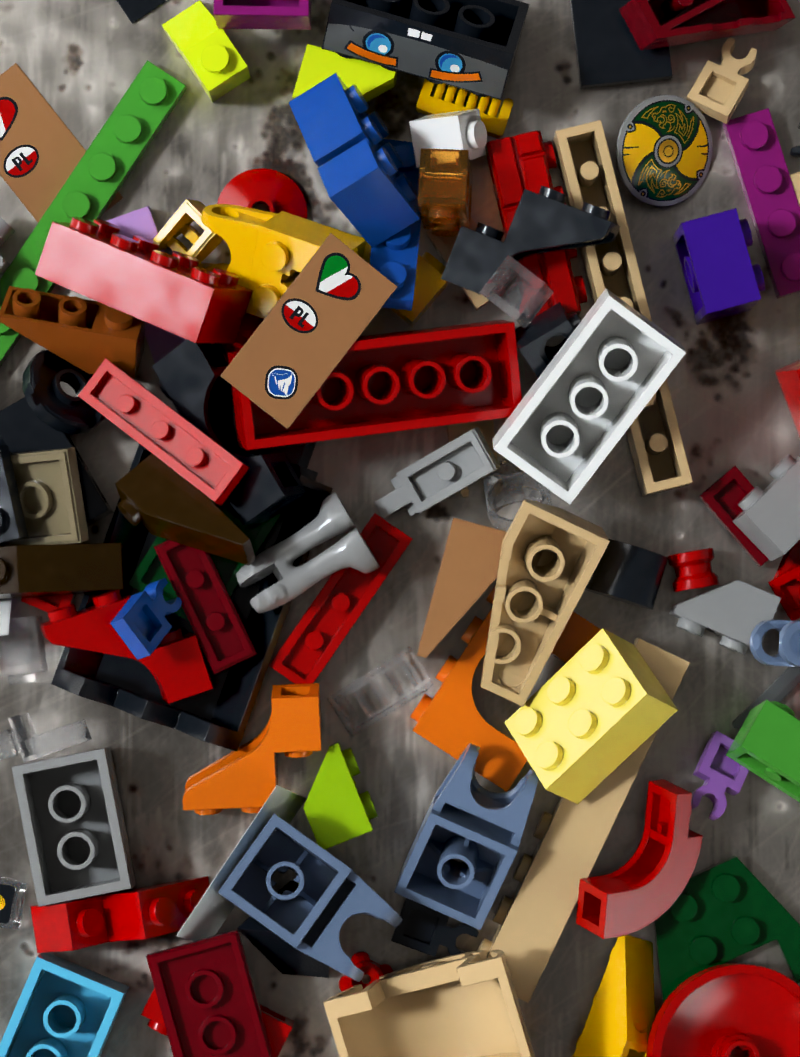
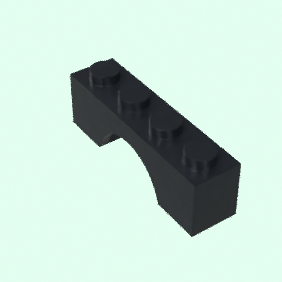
(199, 393)

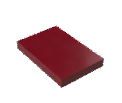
(209, 999)

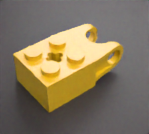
(268, 249)

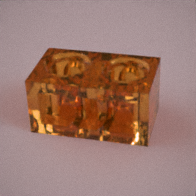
(445, 190)

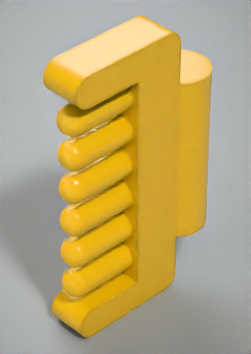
(434, 105)

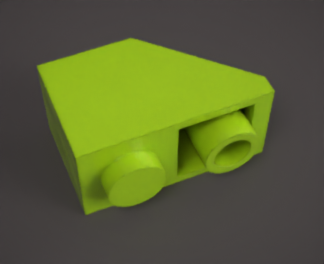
(334, 802)

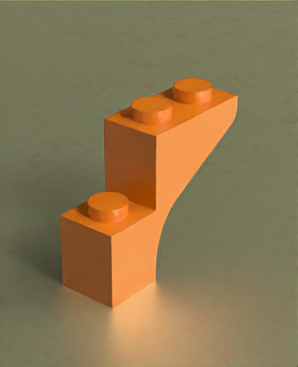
(250, 774)

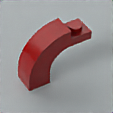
(652, 877)

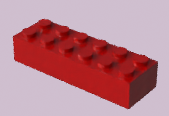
(400, 385)

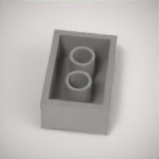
(74, 826)

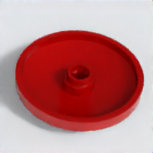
(729, 1014)

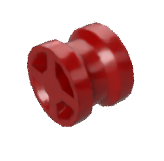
(693, 570)

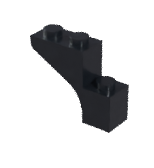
(538, 227)

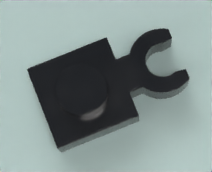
(427, 929)

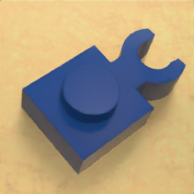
(142, 619)

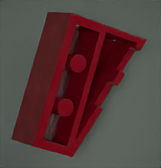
(690, 21)

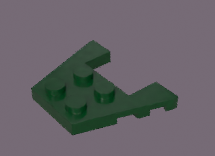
(718, 919)

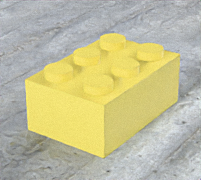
(590, 716)

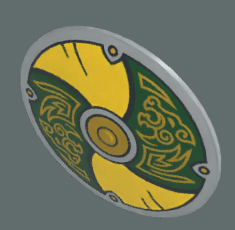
(664, 150)

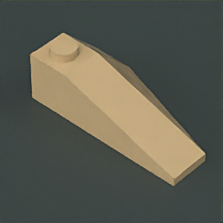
(538, 584)

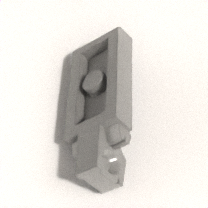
(440, 475)

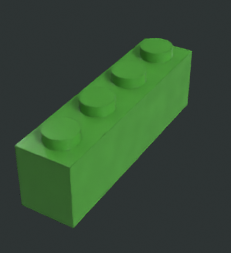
(770, 746)

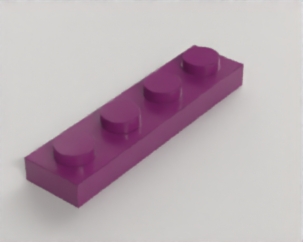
(768, 196)

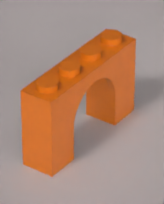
(451, 715)

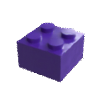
(718, 265)

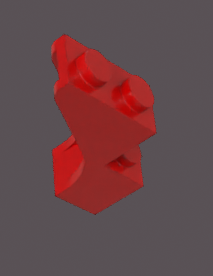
(174, 663)
(116, 915)

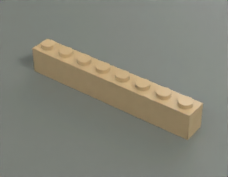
(590, 178)
(566, 853)

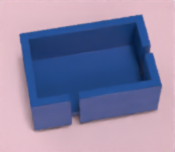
(360, 166)

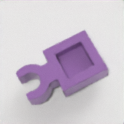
(719, 774)

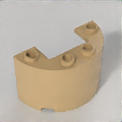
(433, 1010)

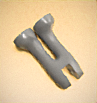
(292, 581)

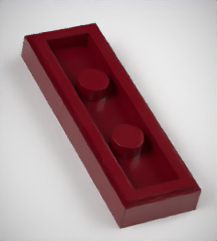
(206, 604)

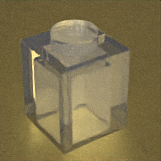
(516, 291)
(23, 651)

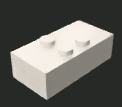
(588, 396)

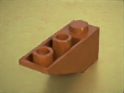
(76, 328)

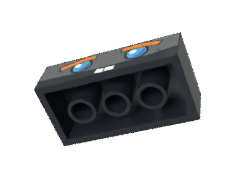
(439, 40)

